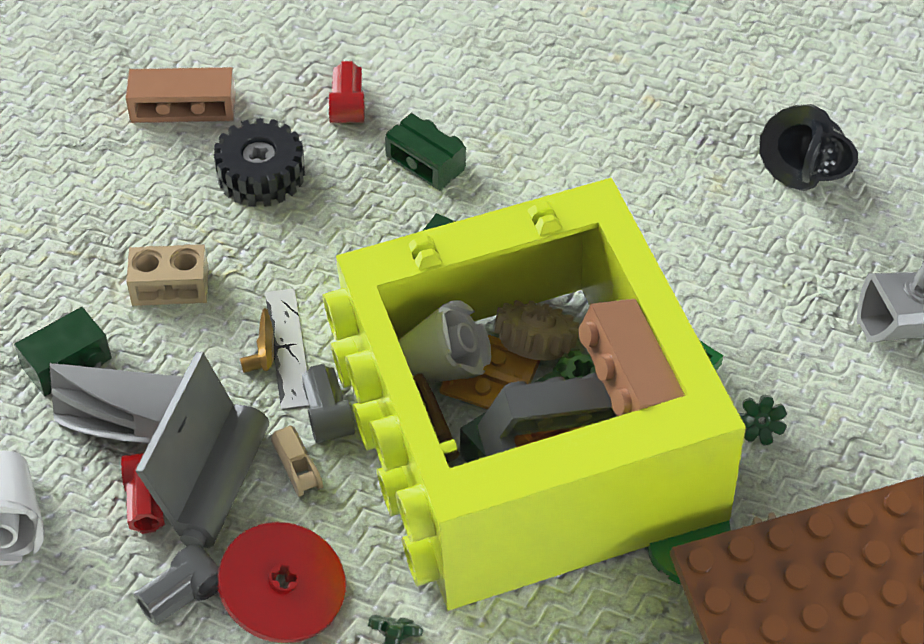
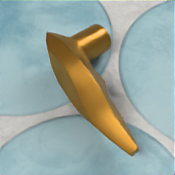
(265, 345)

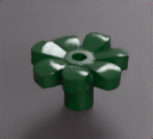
(763, 419)
(395, 630)

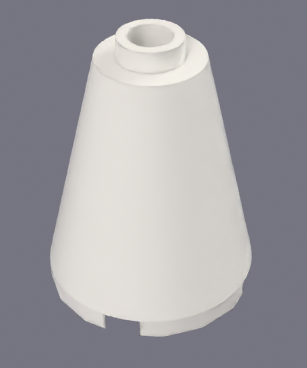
(447, 345)
(19, 511)

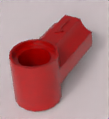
(346, 98)
(142, 510)

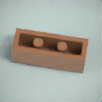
(181, 95)
(627, 356)

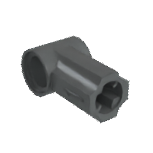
(328, 411)
(190, 577)

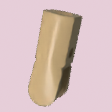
(295, 460)

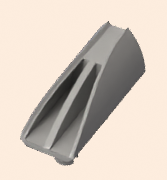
(892, 306)
(111, 400)

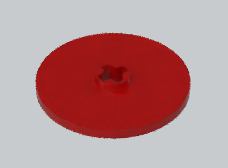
(254, 595)

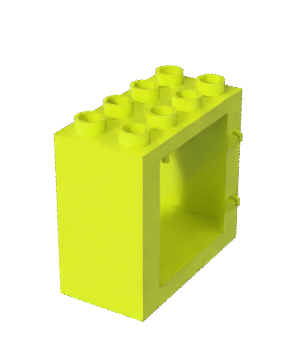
(557, 498)

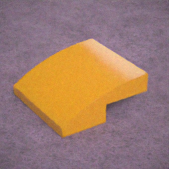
(503, 369)

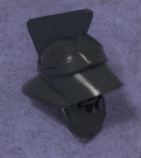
(806, 147)

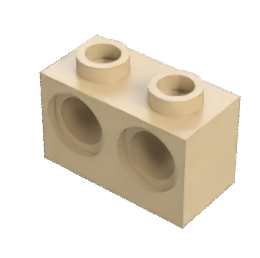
(167, 275)

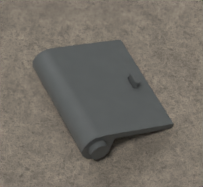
(201, 454)

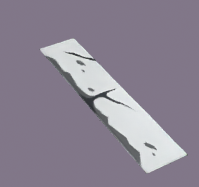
(288, 347)

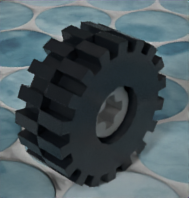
(257, 179)

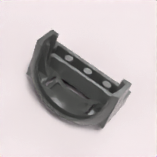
(543, 407)

